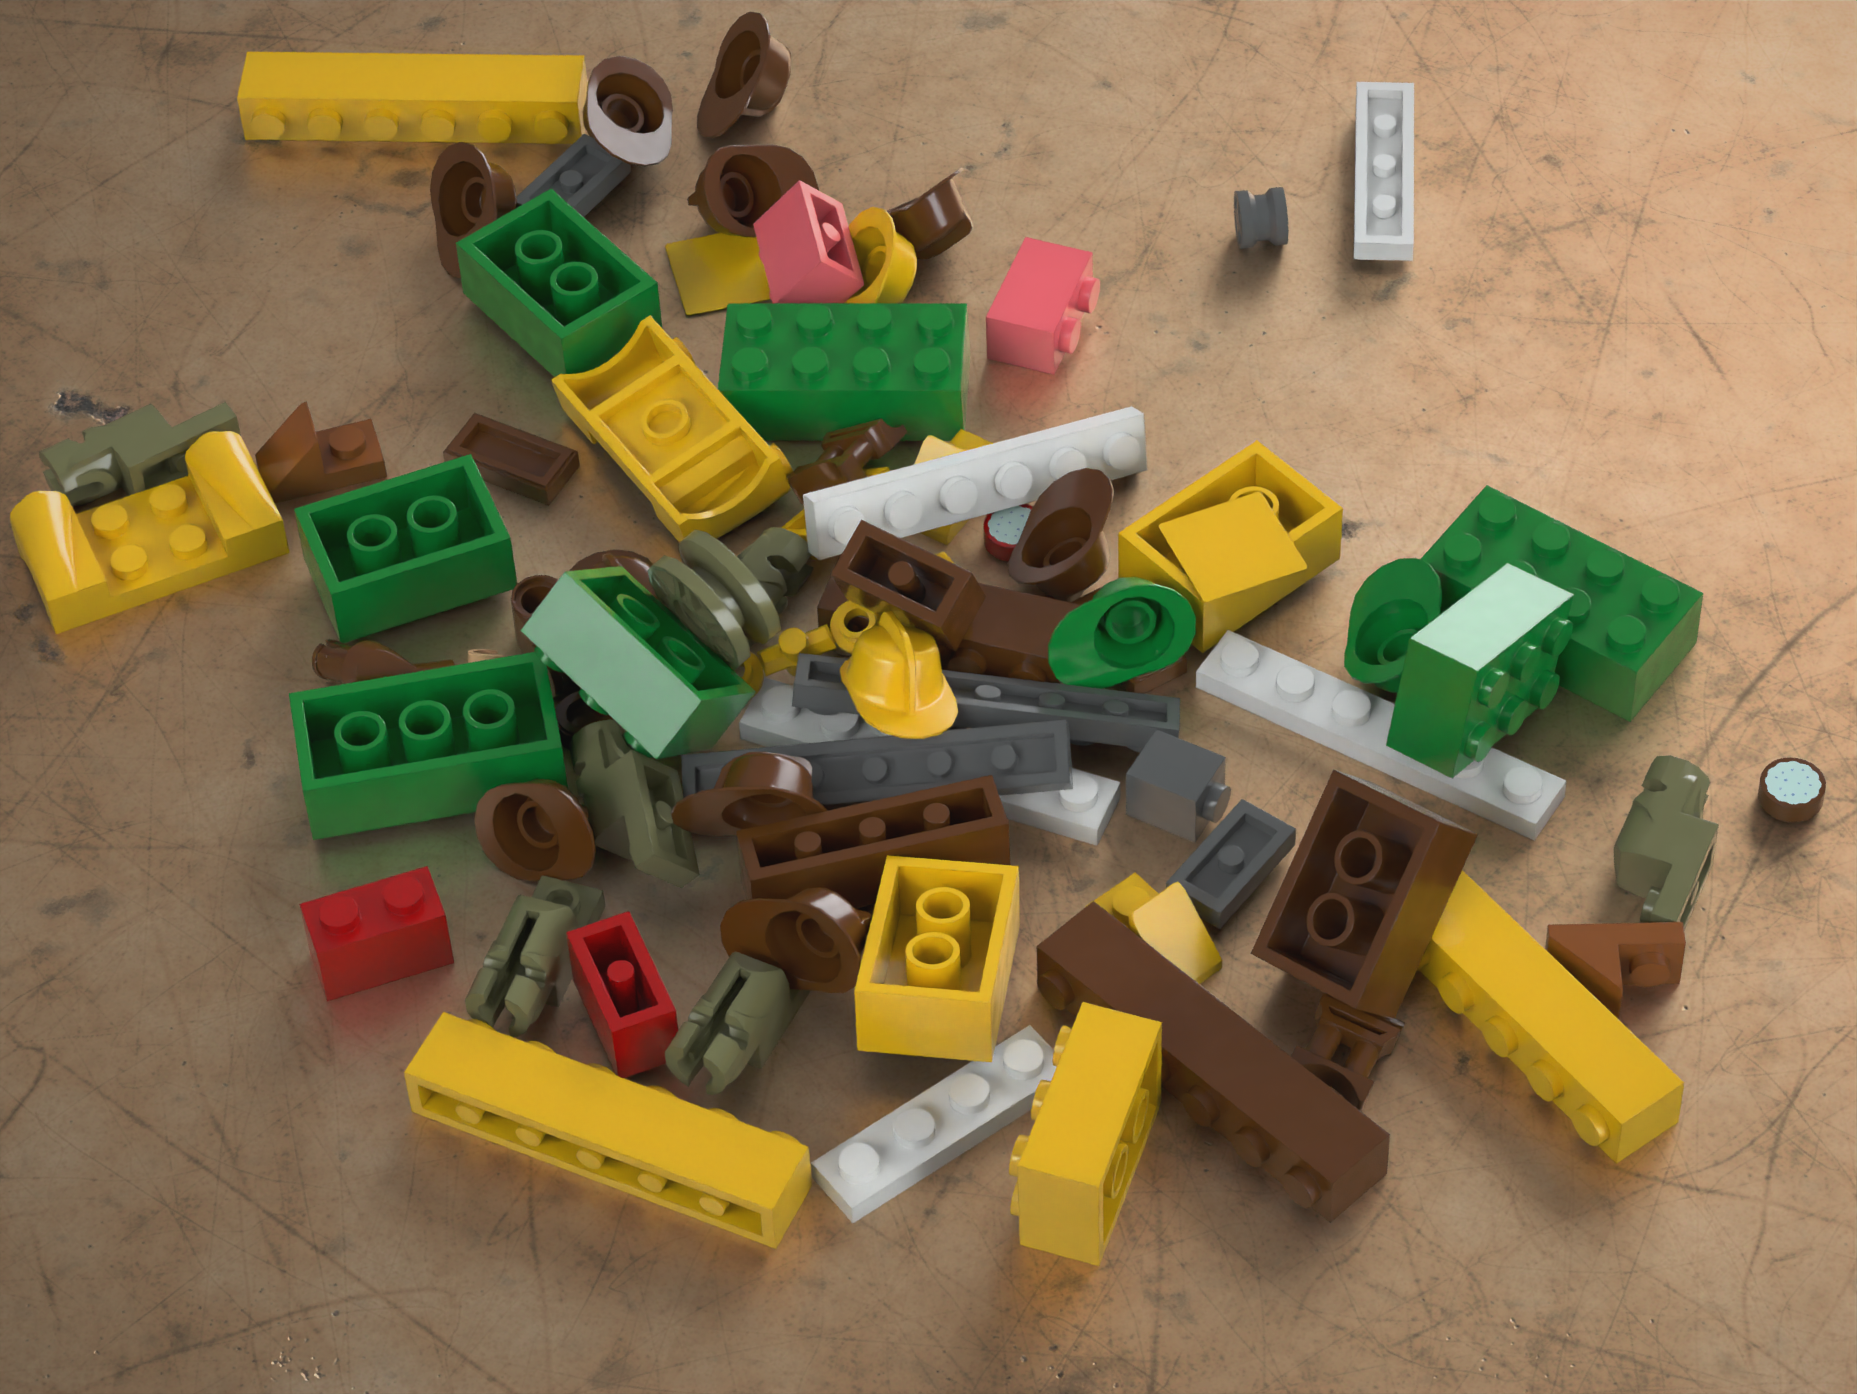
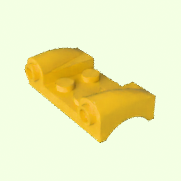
(675, 435)
(152, 539)

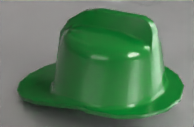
(1385, 615)
(1121, 634)

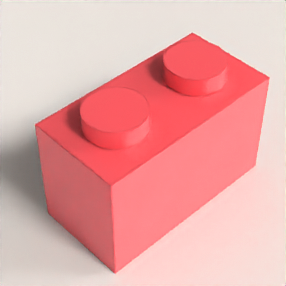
(808, 249)
(1041, 306)

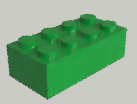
(845, 364)
(1625, 615)
(423, 742)

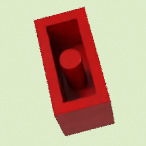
(377, 933)
(622, 993)

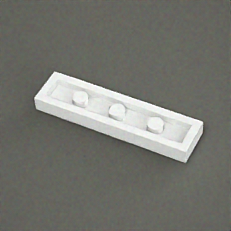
(1384, 171)
(935, 1126)

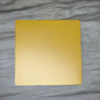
(717, 272)
(1232, 546)

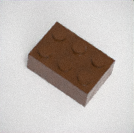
(1364, 894)

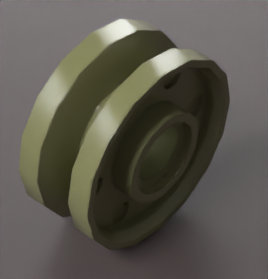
(715, 597)

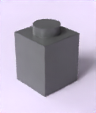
(1177, 786)

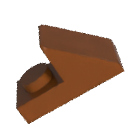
(310, 462)
(1618, 955)

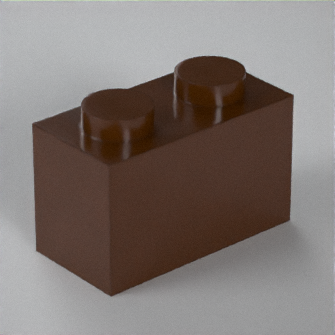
(913, 583)

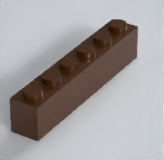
(1220, 1064)

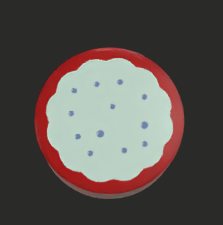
(1004, 529)

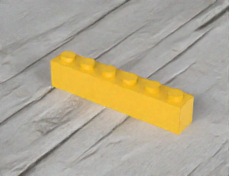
(413, 97)
(1549, 1025)
(610, 1129)

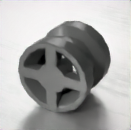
(1261, 217)

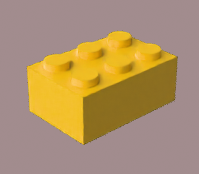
(1302, 509)
(938, 959)
(1087, 1133)

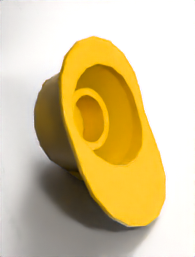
(884, 258)
(899, 681)

